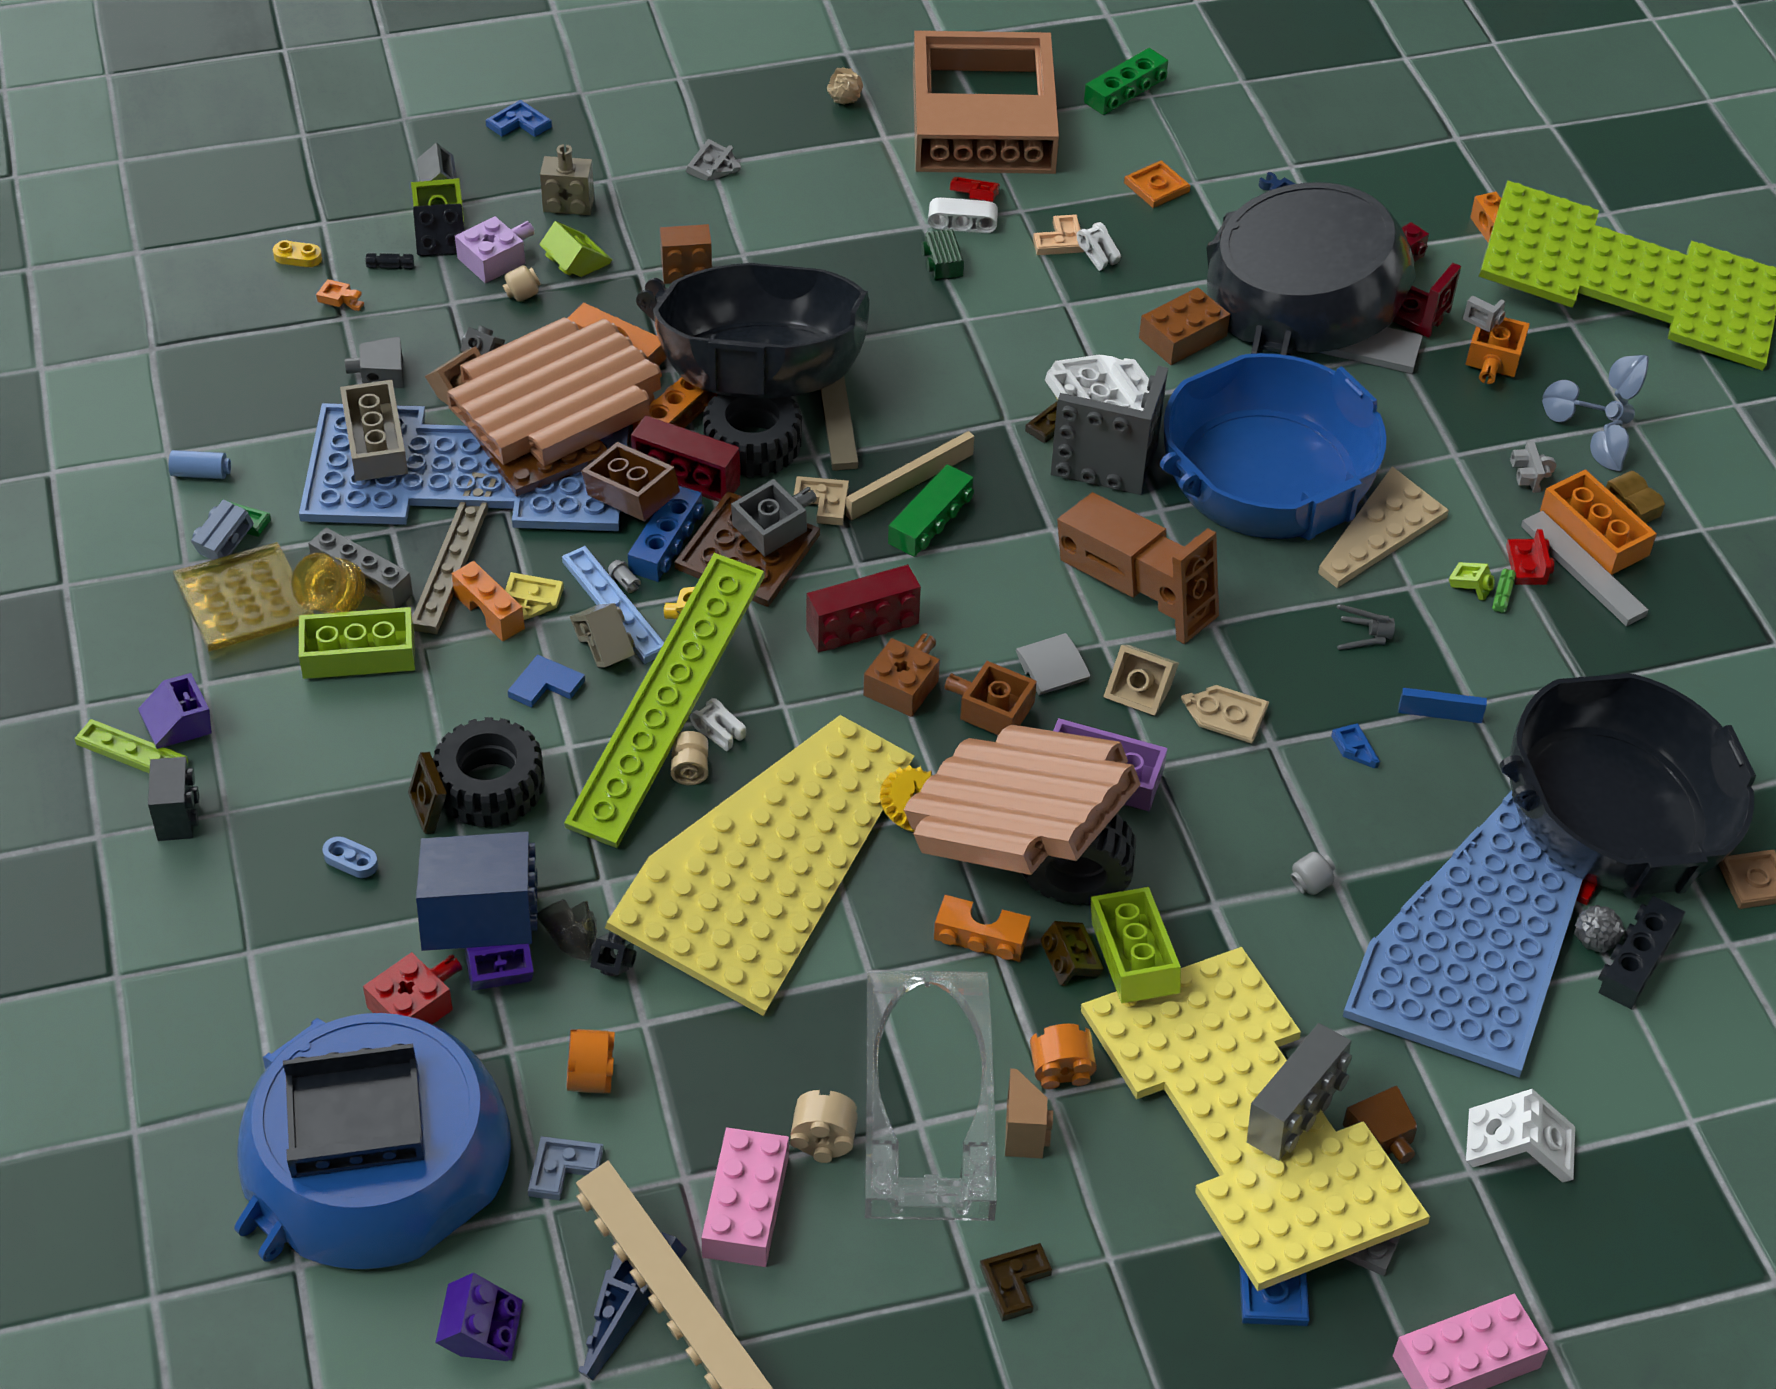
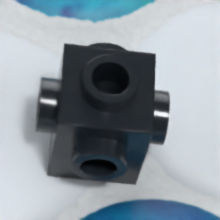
(605, 959)

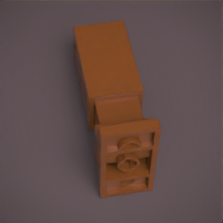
(1139, 558)

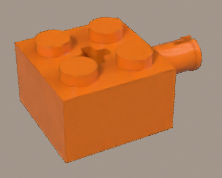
(1498, 349)

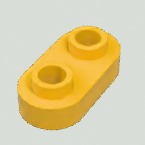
(297, 253)

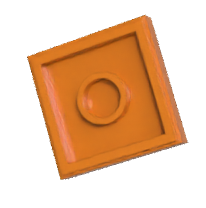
(1157, 184)

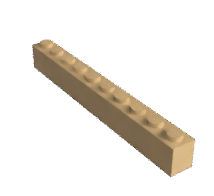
(668, 1281)

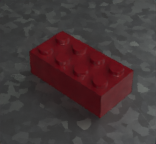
(698, 460)
(863, 608)

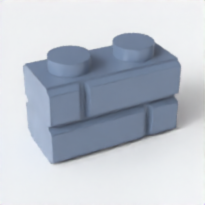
(222, 530)

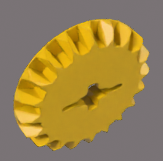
(897, 791)

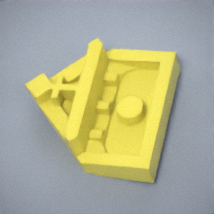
(534, 593)

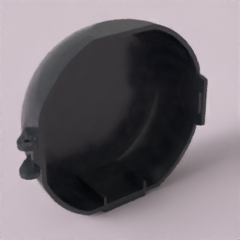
(1309, 268)
(759, 327)
(1629, 782)

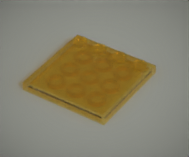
(240, 596)

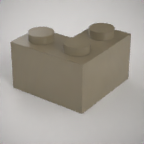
(605, 633)

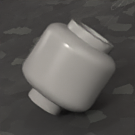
(1313, 873)

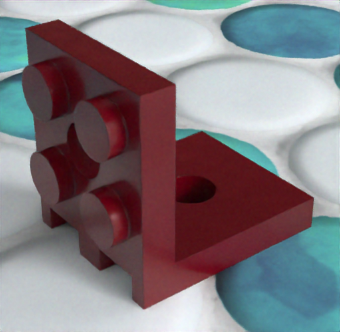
(1430, 306)

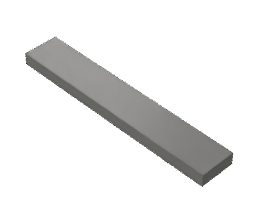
(1586, 569)

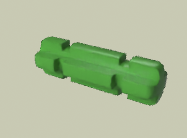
(1504, 590)

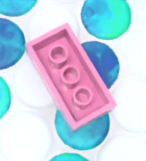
(745, 1197)
(1472, 1348)

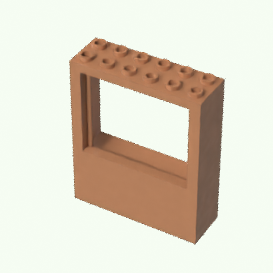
(984, 129)

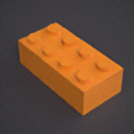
(1598, 521)

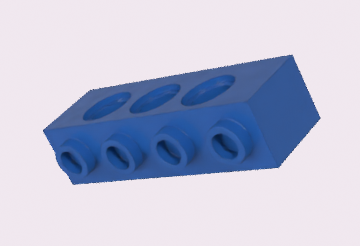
(665, 535)

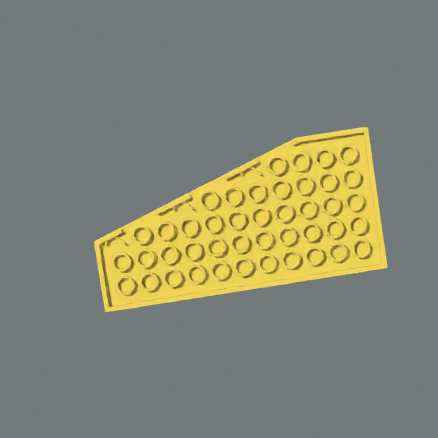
(760, 868)

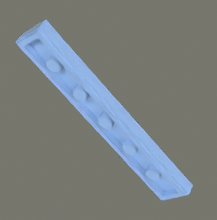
(604, 591)

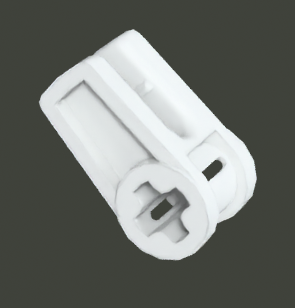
(1098, 246)
(718, 724)

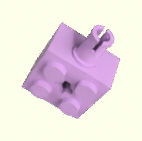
(493, 248)

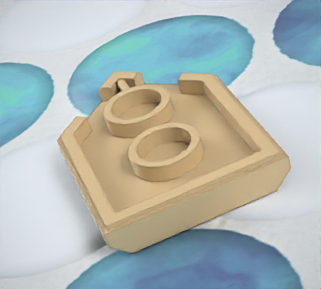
(1227, 712)

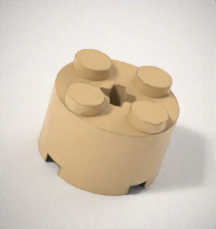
(824, 1125)

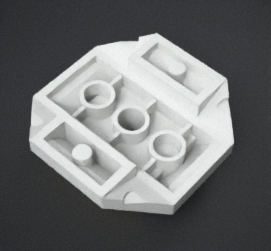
(1100, 379)

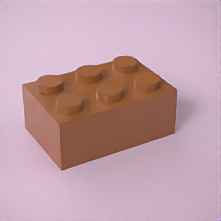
(1184, 326)

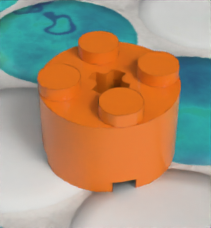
(1063, 1056)
(590, 1061)

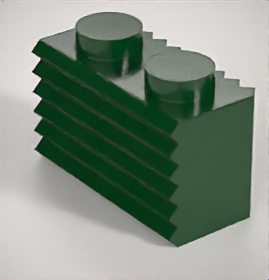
(943, 254)

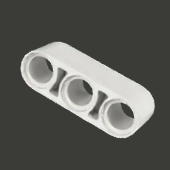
(963, 215)

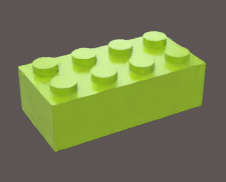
(356, 643)
(1135, 945)

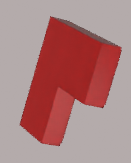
(978, 189)

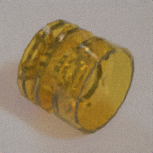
(328, 584)

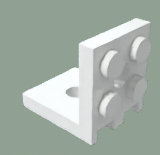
(1526, 1125)

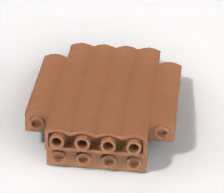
(555, 390)
(1021, 798)

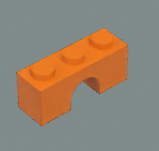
(500, 609)
(1002, 938)

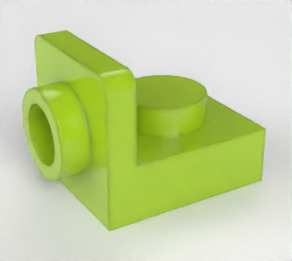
(1473, 576)

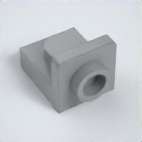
(1484, 314)

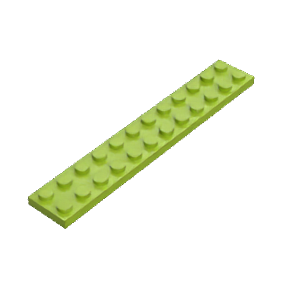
(664, 701)

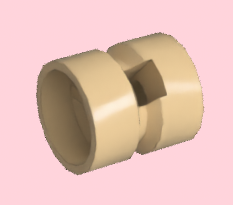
(690, 758)

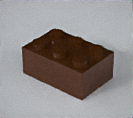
(630, 481)

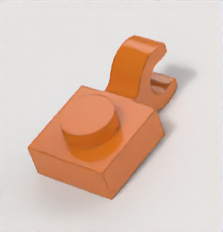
(336, 293)

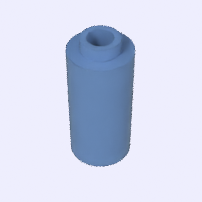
(199, 464)

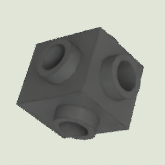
(482, 339)

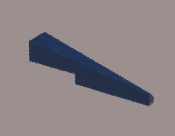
(617, 1310)

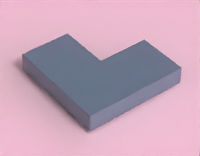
(558, 1157)

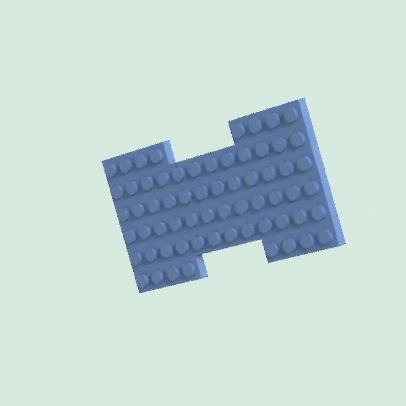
(438, 475)

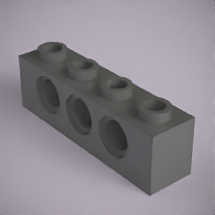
(383, 579)

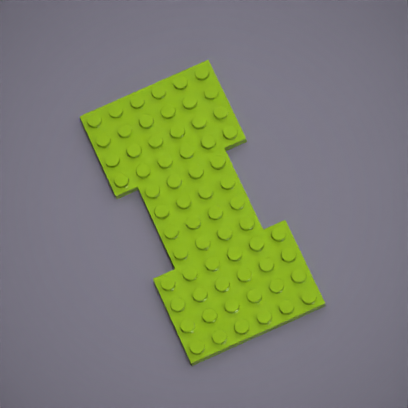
(1706, 295)

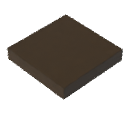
(427, 793)

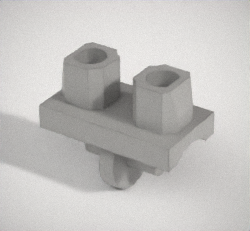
(1535, 466)

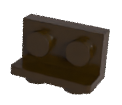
(1070, 951)

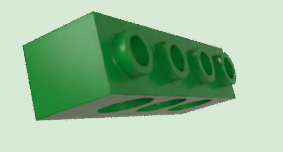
(1126, 81)

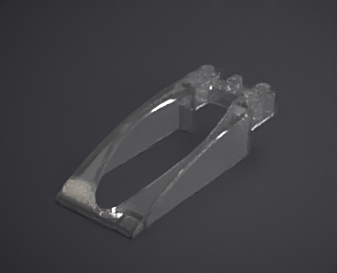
(931, 1197)

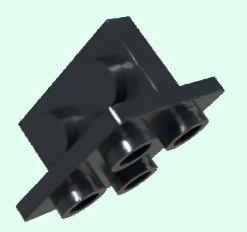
(437, 228)

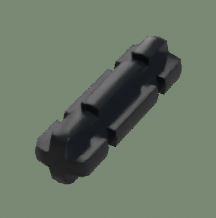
(389, 260)

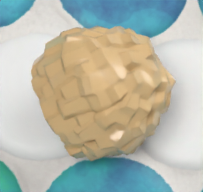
(845, 86)

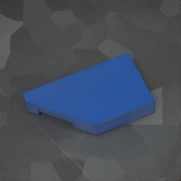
(1354, 745)

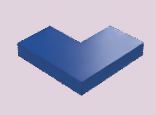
(517, 116)
(545, 675)

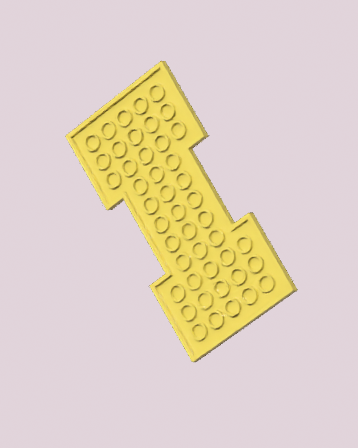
(1213, 1057)

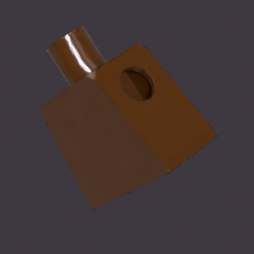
(1388, 1121)

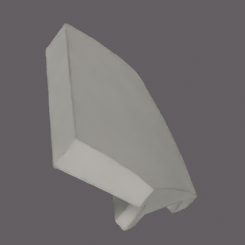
(713, 162)

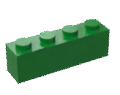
(930, 510)

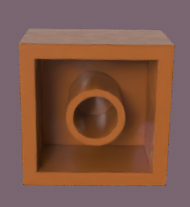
(684, 250)

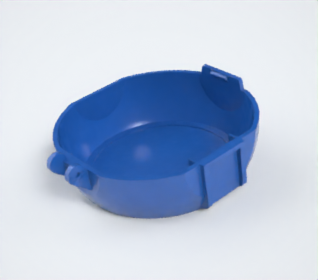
(1273, 445)
(387, 1210)

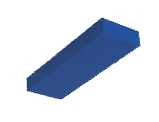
(1442, 705)

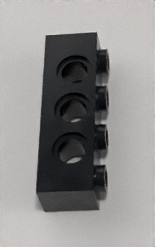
(1641, 952)

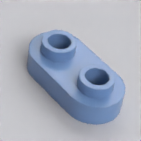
(352, 857)

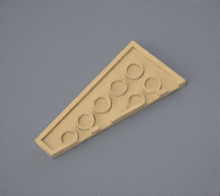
(1385, 523)

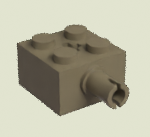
(567, 183)

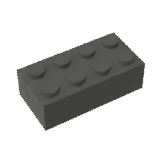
(1299, 1092)

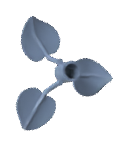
(1612, 444)

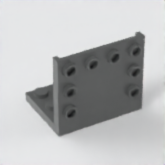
(1108, 441)

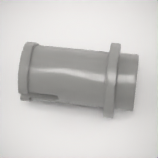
(619, 571)

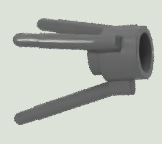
(1380, 626)

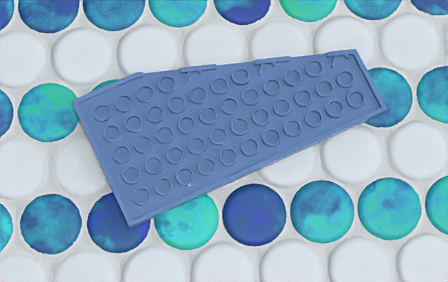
(1472, 949)

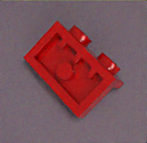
(1530, 559)

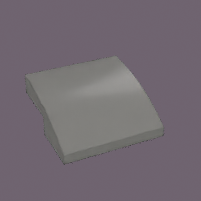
(1053, 663)

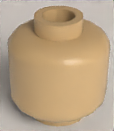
(521, 283)

